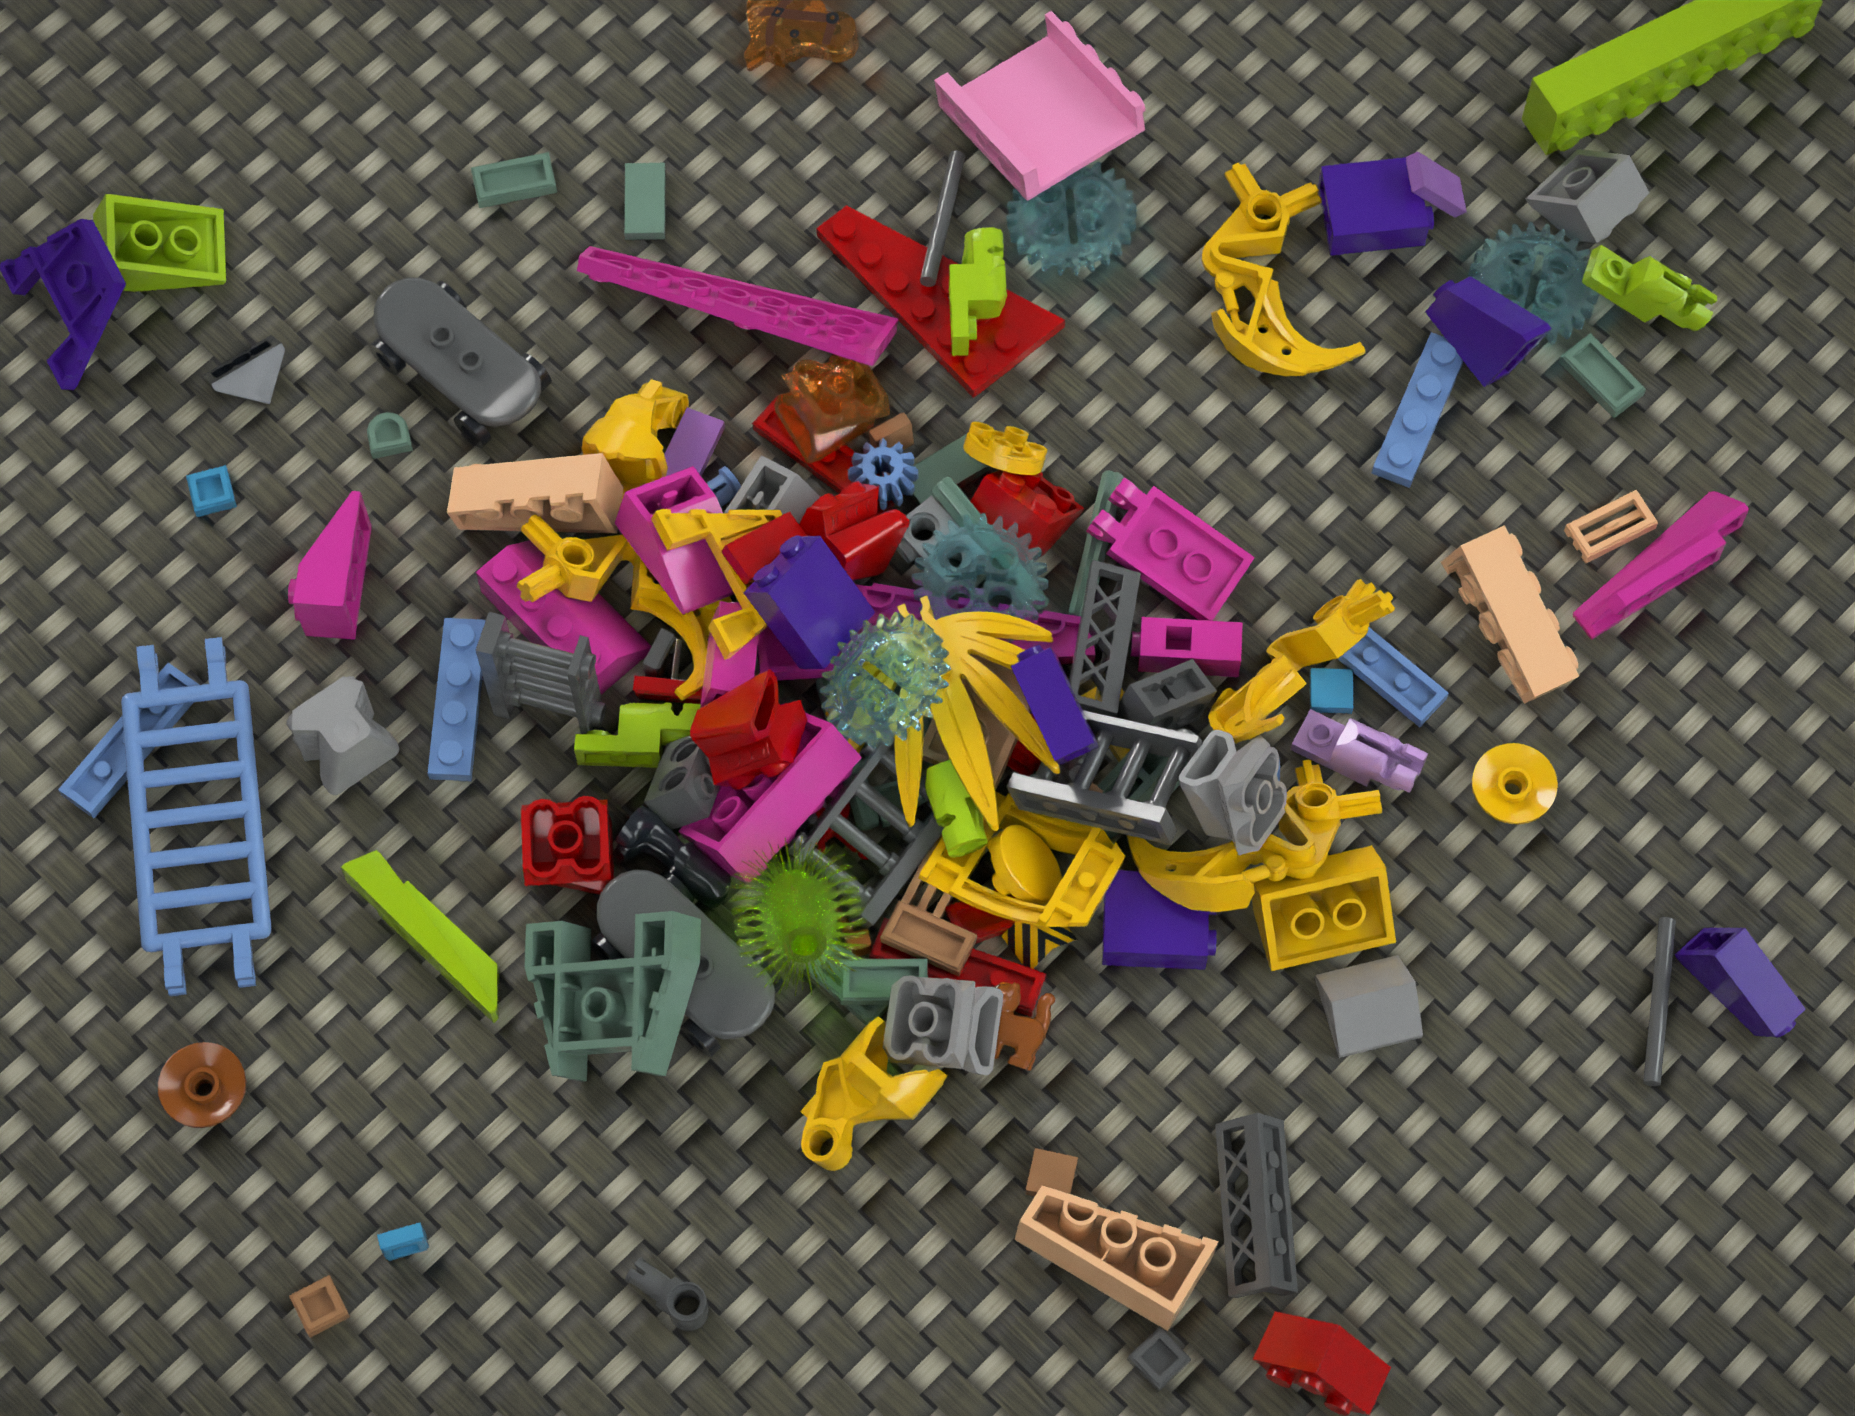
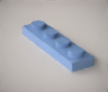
(1418, 412)
(456, 702)
(105, 766)

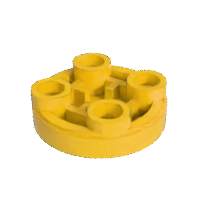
(1004, 450)
(1023, 865)

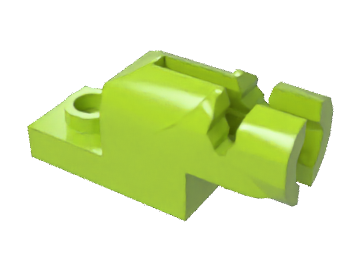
(976, 286)
(1648, 289)
(640, 737)
(954, 810)

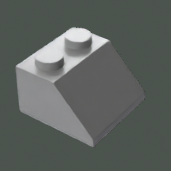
(1589, 194)

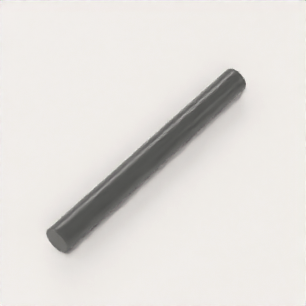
(942, 219)
(1659, 1001)

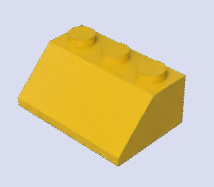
(1325, 915)

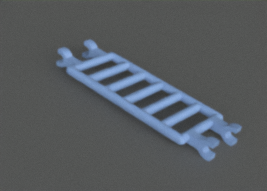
(142, 820)

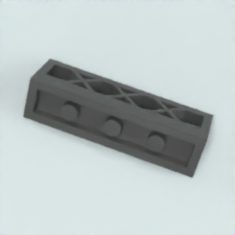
(1112, 641)
(1264, 1201)

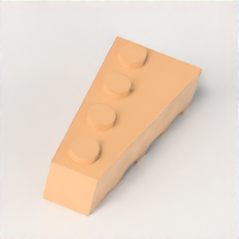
(564, 491)
(1513, 613)
(1115, 1252)

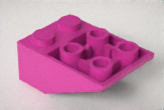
(687, 572)

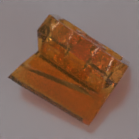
(829, 404)

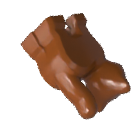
(1022, 1032)

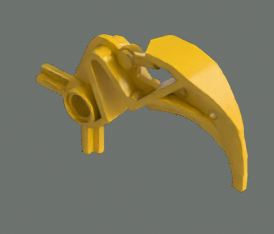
(1247, 237)
(584, 566)
(1340, 626)
(1216, 876)

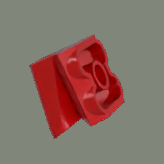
(855, 531)
(749, 732)
(568, 844)

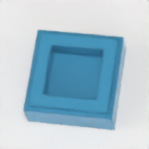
(211, 491)
(1331, 690)
(403, 1241)

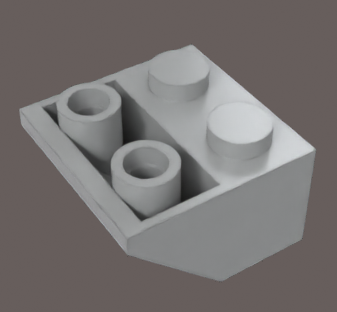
(774, 488)

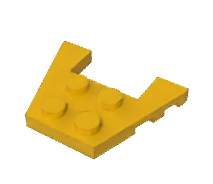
(719, 529)

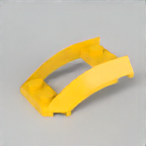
(1077, 893)

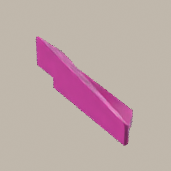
(1667, 562)

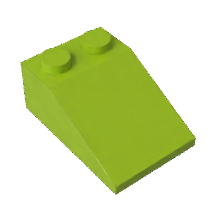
(163, 242)

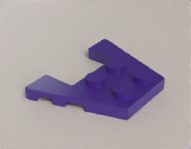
(82, 286)

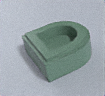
(388, 435)

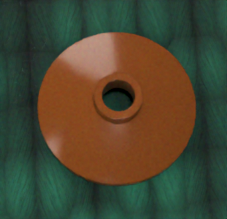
(188, 1071)

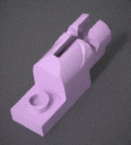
(1359, 752)

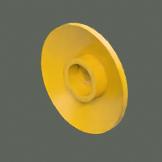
(1519, 766)

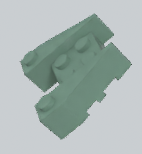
(614, 1002)

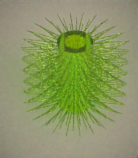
(798, 916)

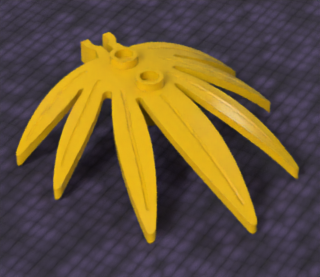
(956, 717)

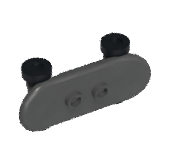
(456, 354)
(724, 995)

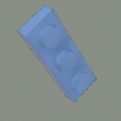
(1394, 677)

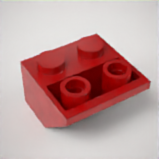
(1031, 503)

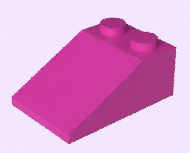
(333, 574)

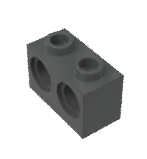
(1168, 698)
(682, 785)

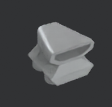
(341, 734)
(1235, 791)
(943, 1023)

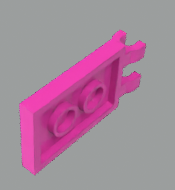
(1172, 549)

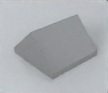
(1370, 1005)

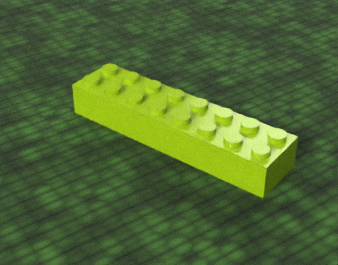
(1656, 64)

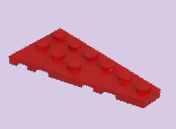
(892, 271)

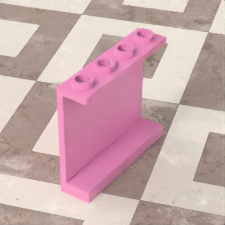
(1044, 110)

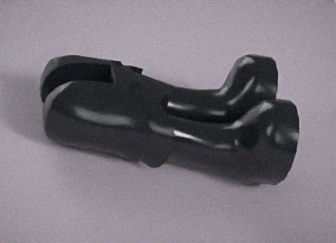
(650, 835)

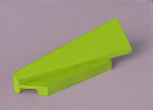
(427, 930)

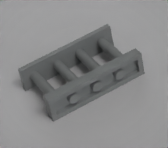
(539, 675)
(1113, 809)
(893, 867)

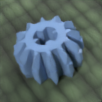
(885, 460)

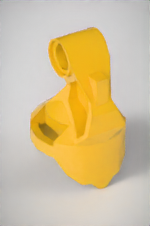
(630, 433)
(860, 1091)

